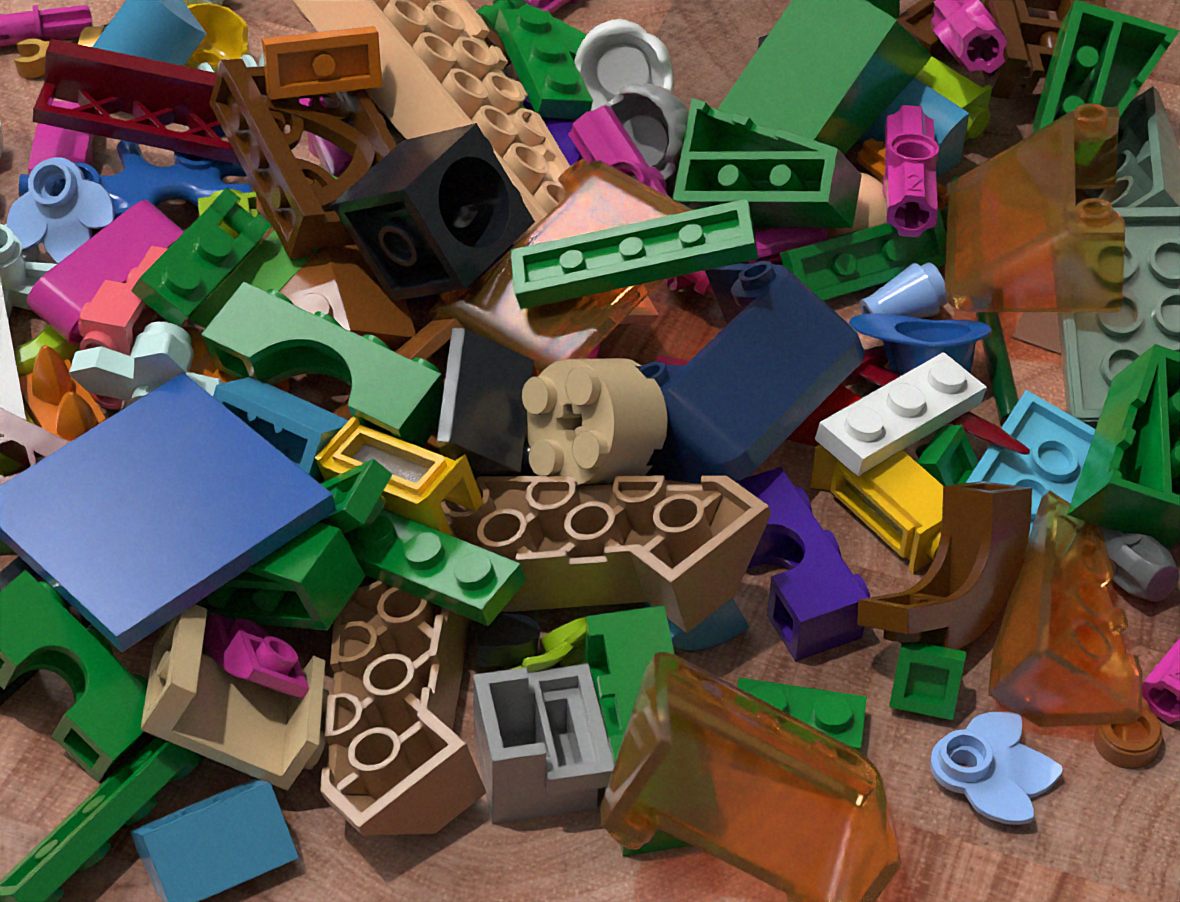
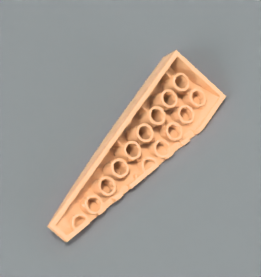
(447, 77)

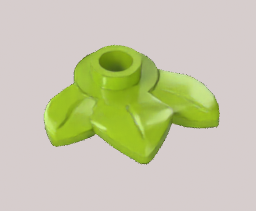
(562, 646)

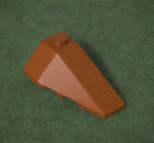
(346, 288)

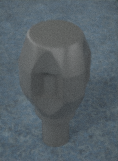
(1140, 564)

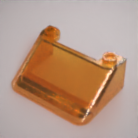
(1017, 226)
(568, 329)
(749, 788)

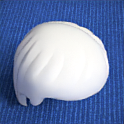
(621, 55)

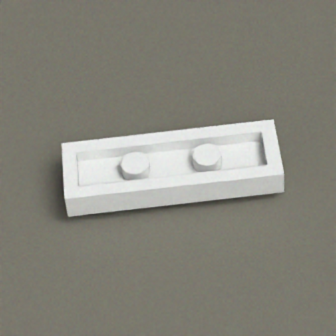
(900, 413)

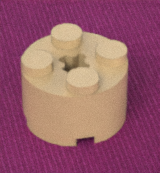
(593, 420)

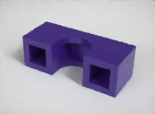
(818, 596)

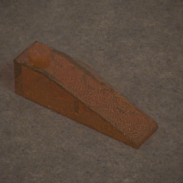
(1060, 635)

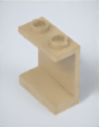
(228, 717)

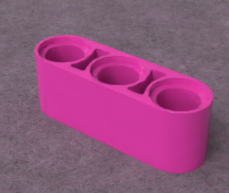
(105, 256)

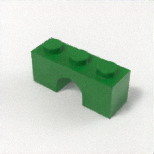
(107, 696)

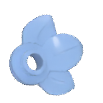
(59, 220)
(1000, 769)

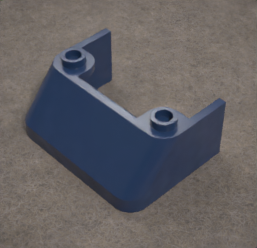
(754, 377)

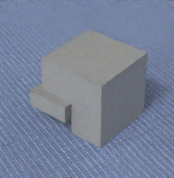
(540, 741)

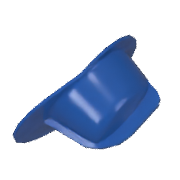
(917, 340)

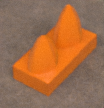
(322, 62)
(56, 399)

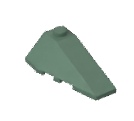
(1145, 157)

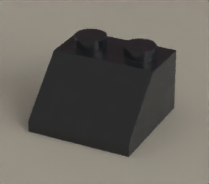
(485, 406)

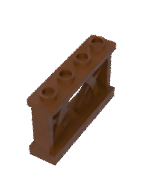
(253, 125)

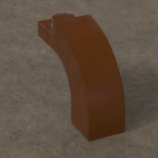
(971, 573)

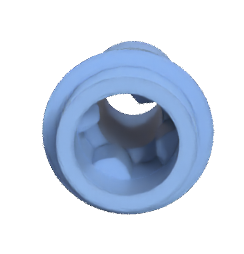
(912, 293)

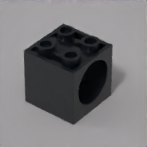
(434, 213)

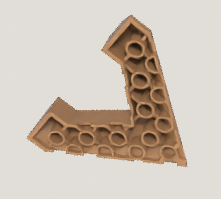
(403, 658)

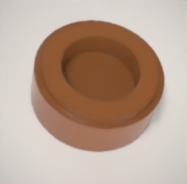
(1130, 744)

